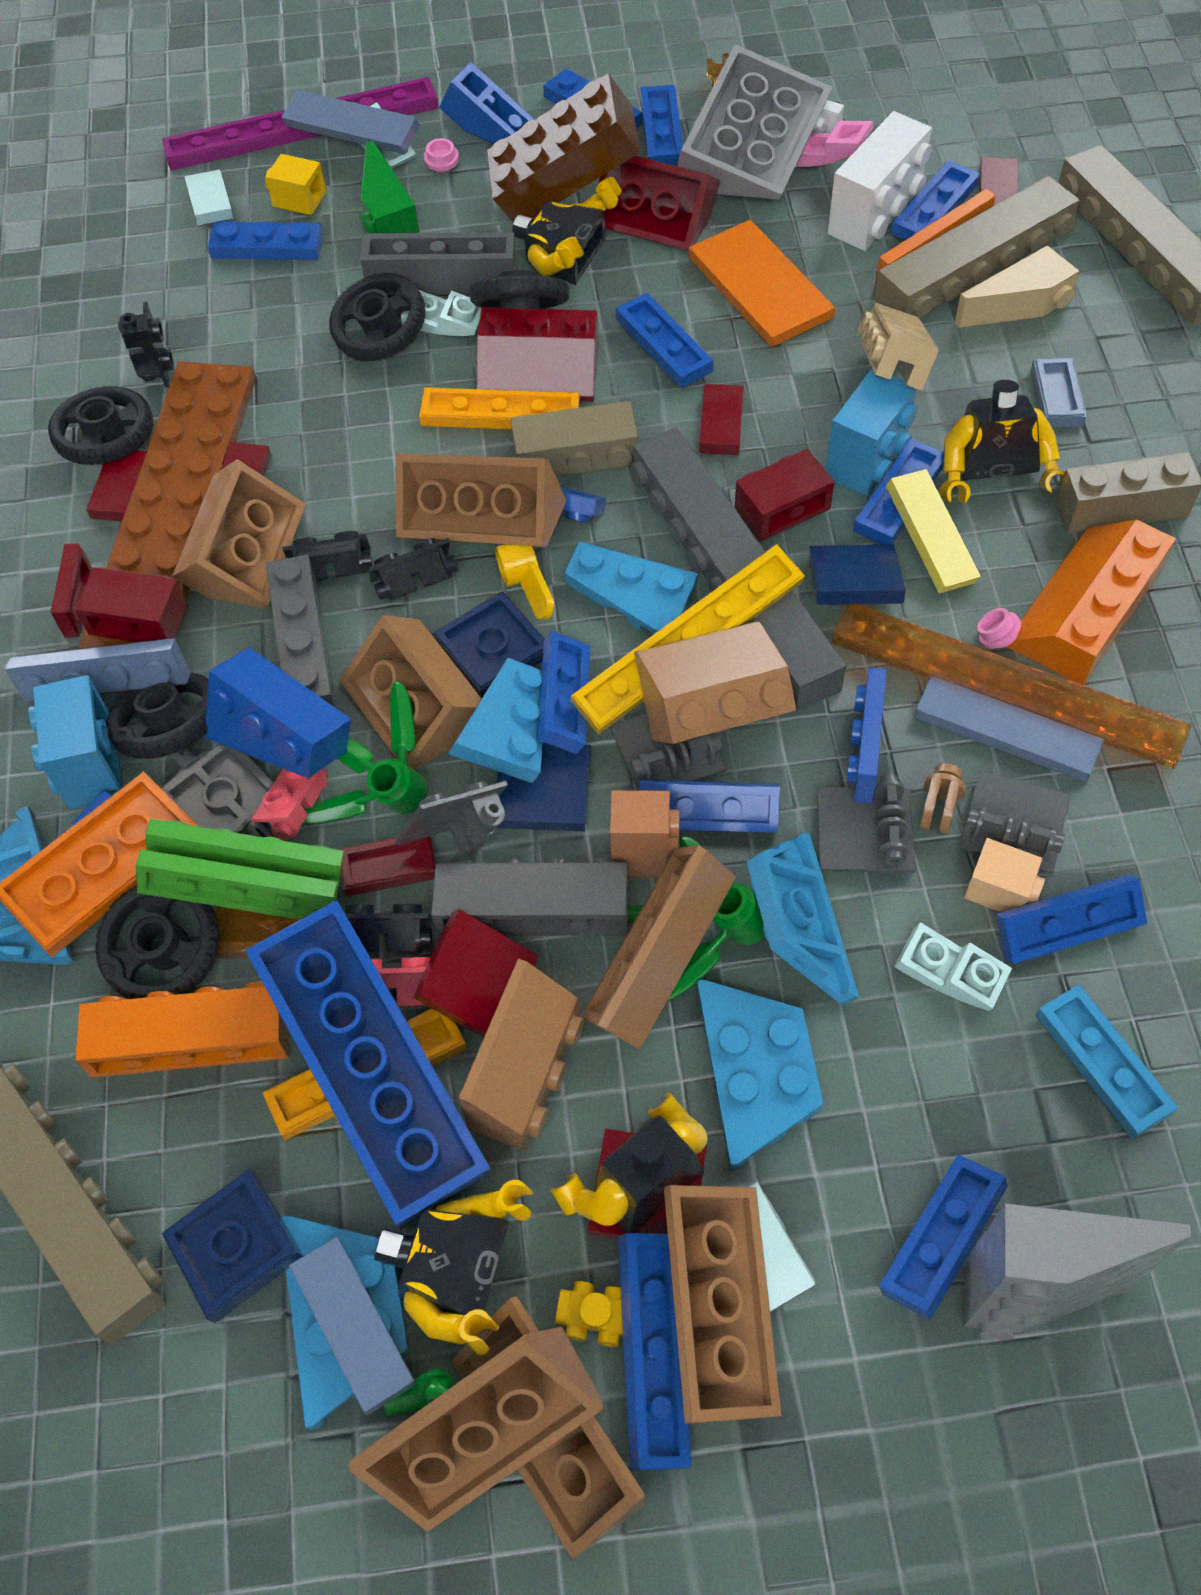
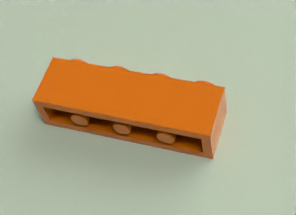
(180, 1031)

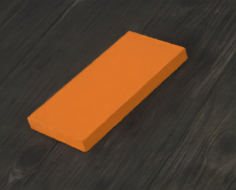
(761, 283)
(87, 866)

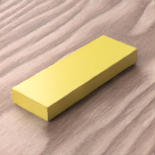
(932, 531)

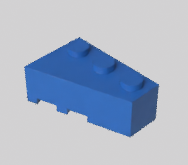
(273, 716)

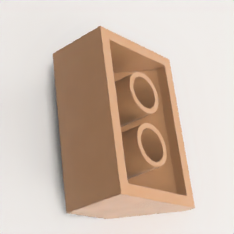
(235, 533)
(713, 683)
(437, 690)
(521, 1058)

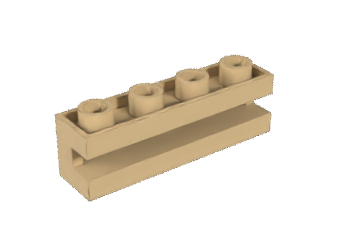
(898, 340)

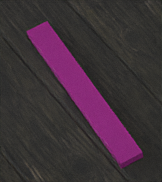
(270, 130)

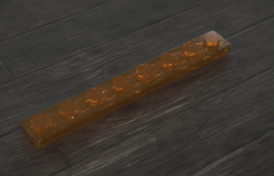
(1015, 683)

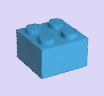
(870, 432)
(74, 741)

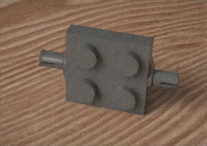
(220, 789)

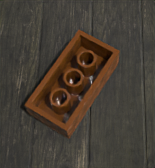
(563, 149)

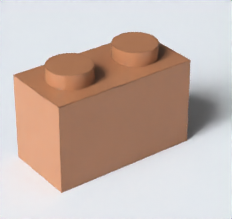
(643, 831)

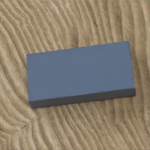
(1058, 391)

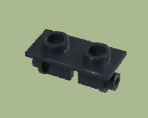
(146, 332)
(343, 551)
(397, 571)
(403, 927)

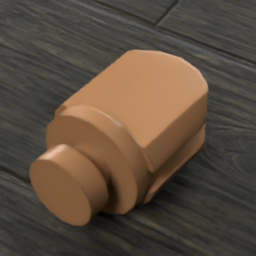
(946, 786)

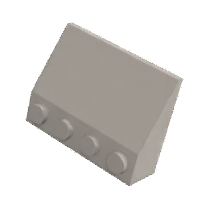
(754, 125)
(1055, 1262)

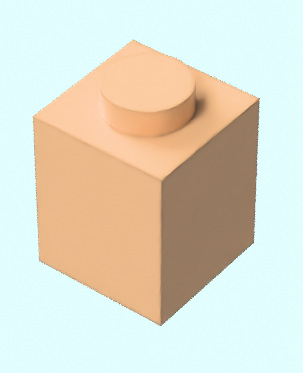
(1005, 877)

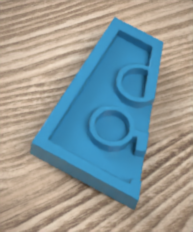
(636, 587)
(505, 724)

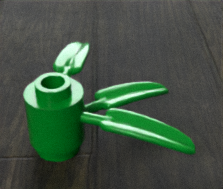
(388, 780)
(736, 917)

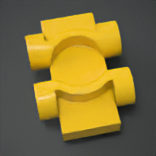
(586, 1310)

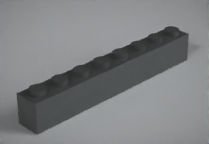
(721, 547)

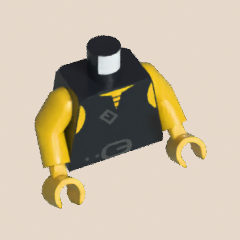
(567, 236)
(998, 440)
(636, 1173)
(453, 1263)

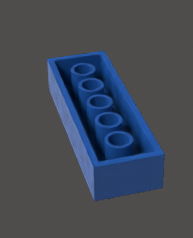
(368, 1064)

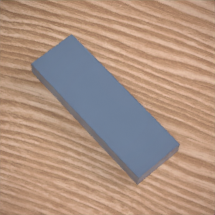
(352, 1326)

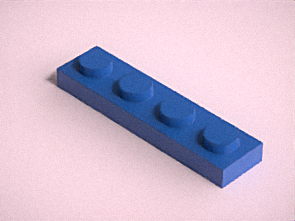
(651, 1356)

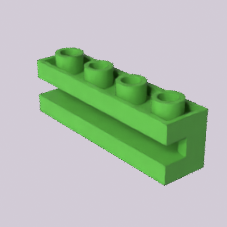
(237, 870)

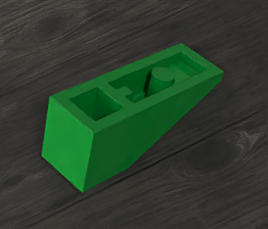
(383, 198)

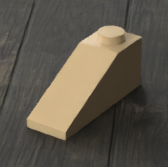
(1020, 291)

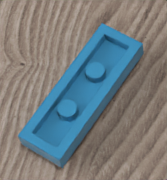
(1106, 1061)

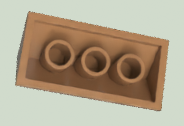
(477, 499)
(659, 945)
(721, 1304)
(481, 1429)
(580, 1477)

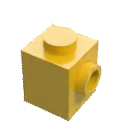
(295, 184)

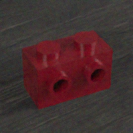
(783, 494)
(131, 606)

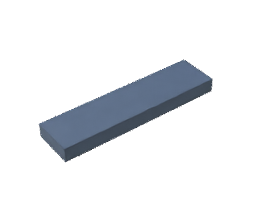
(350, 121)
(1009, 728)

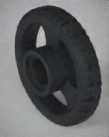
(519, 290)
(378, 316)
(101, 425)
(164, 720)
(121, 967)

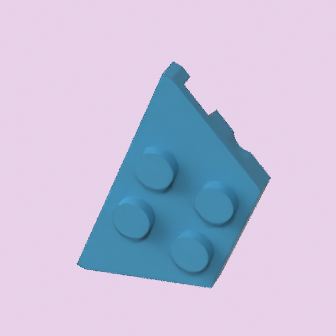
(17, 846)
(800, 916)
(758, 1067)
(320, 1375)

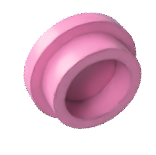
(441, 155)
(998, 628)

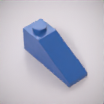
(482, 106)

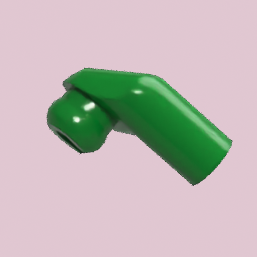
(427, 1388)

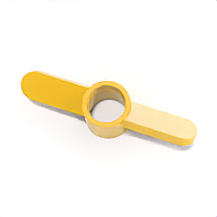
(520, 566)

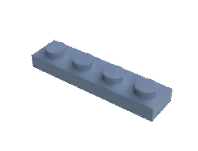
(109, 667)

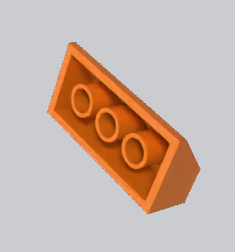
(1092, 597)

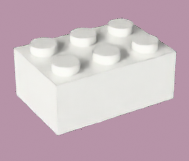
(879, 180)

